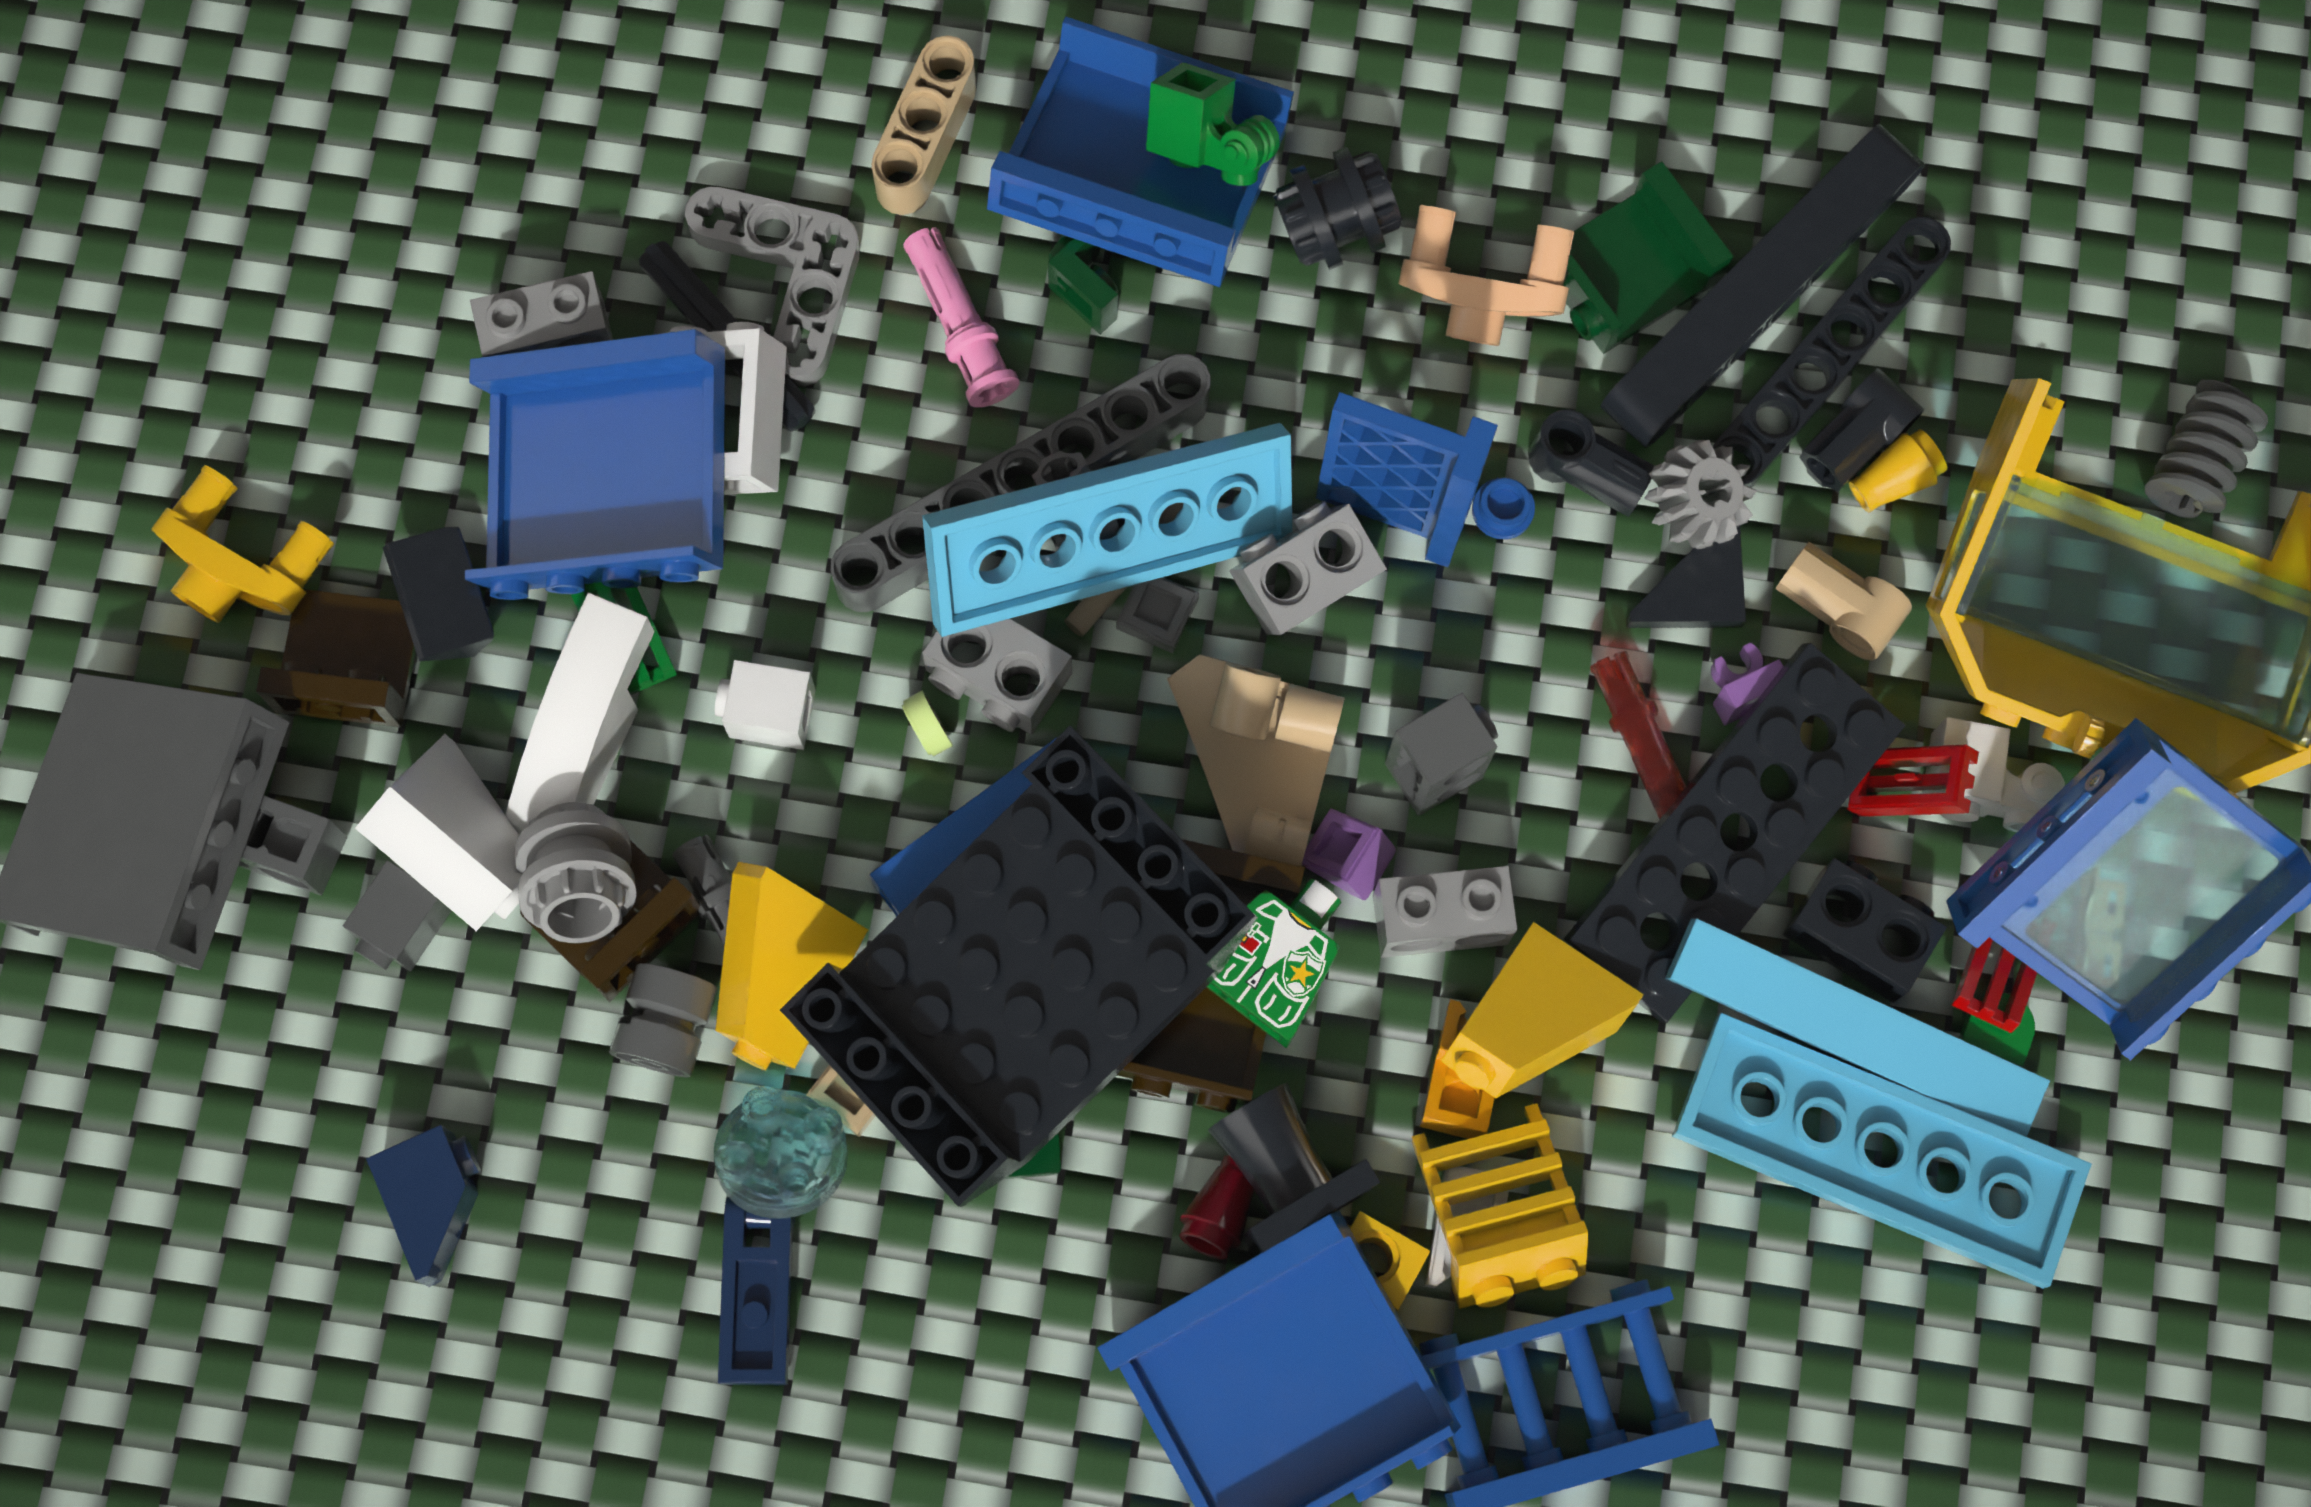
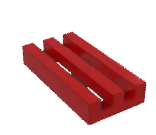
(1917, 804)
(1987, 1010)

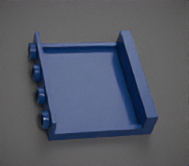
(1087, 167)
(603, 464)
(1286, 1379)

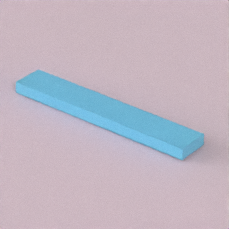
(1855, 1027)

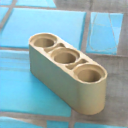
(924, 99)

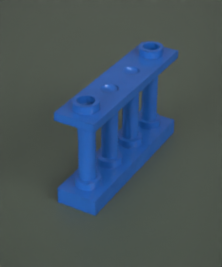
(1608, 1447)

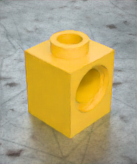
(1403, 1255)

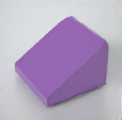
(1349, 853)

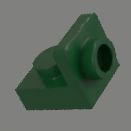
(1081, 287)

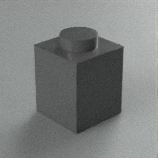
(395, 919)

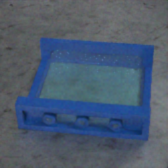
(2137, 887)

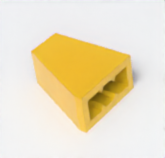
(771, 950)
(1538, 1014)

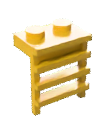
(1513, 1243)

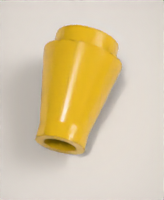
(1899, 471)

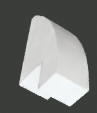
(581, 712)

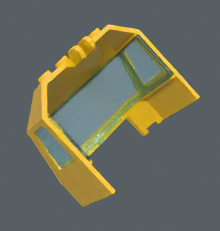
(2117, 616)

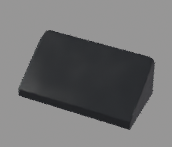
(439, 605)

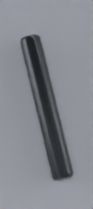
(707, 312)

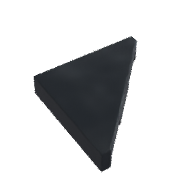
(1698, 591)

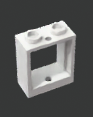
(761, 411)

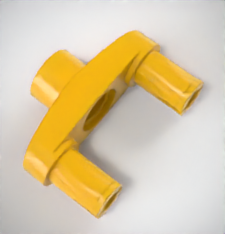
(220, 575)

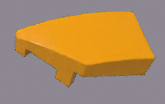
(1450, 1102)

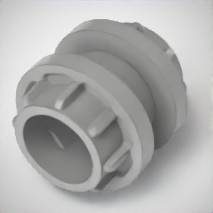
(575, 872)

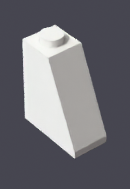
(448, 835)

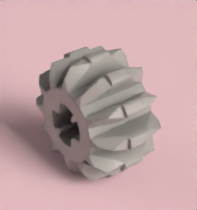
(1700, 494)

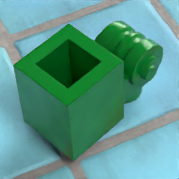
(1195, 125)

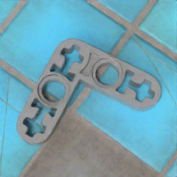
(798, 252)

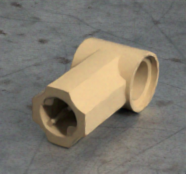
(1858, 609)

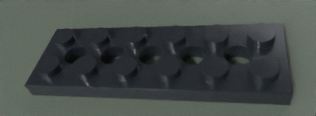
(1730, 784)

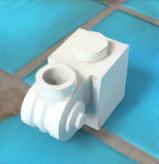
(1995, 788)

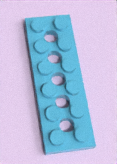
(1083, 505)
(1919, 1126)

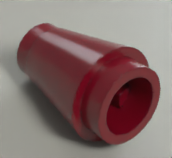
(1218, 1212)

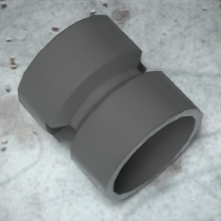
(663, 1020)

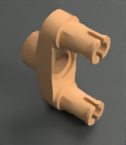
(1483, 303)

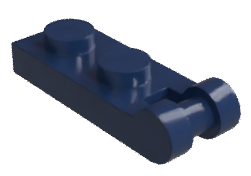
(755, 1300)

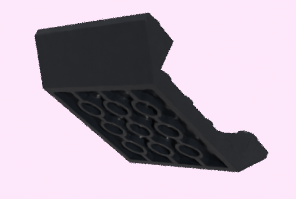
(1024, 973)

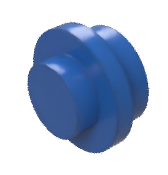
(1503, 508)

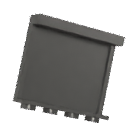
(140, 817)

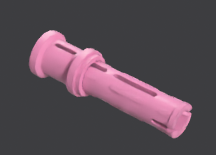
(969, 340)

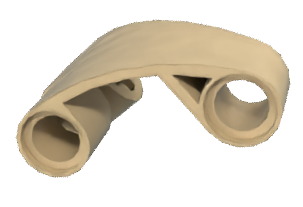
(1260, 751)

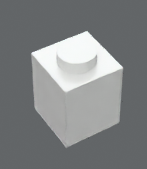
(766, 704)

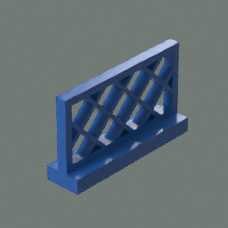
(1388, 480)

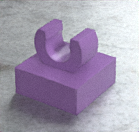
(1741, 690)

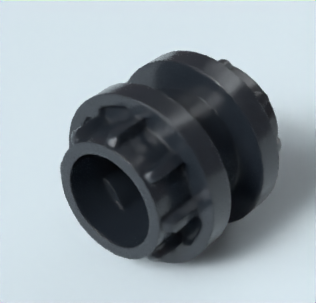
(1338, 208)

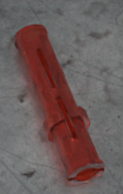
(1639, 729)

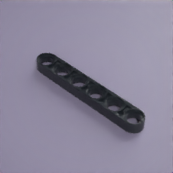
(1827, 354)

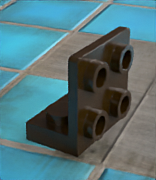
(343, 661)
(657, 917)

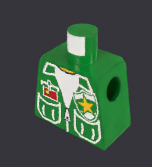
(1281, 961)

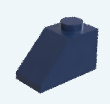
(427, 1197)

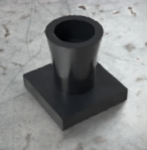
(1285, 1168)

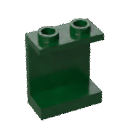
(1641, 261)

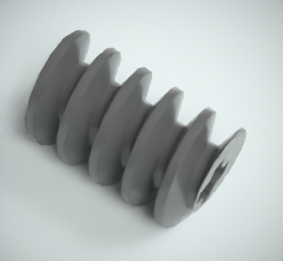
(2206, 451)

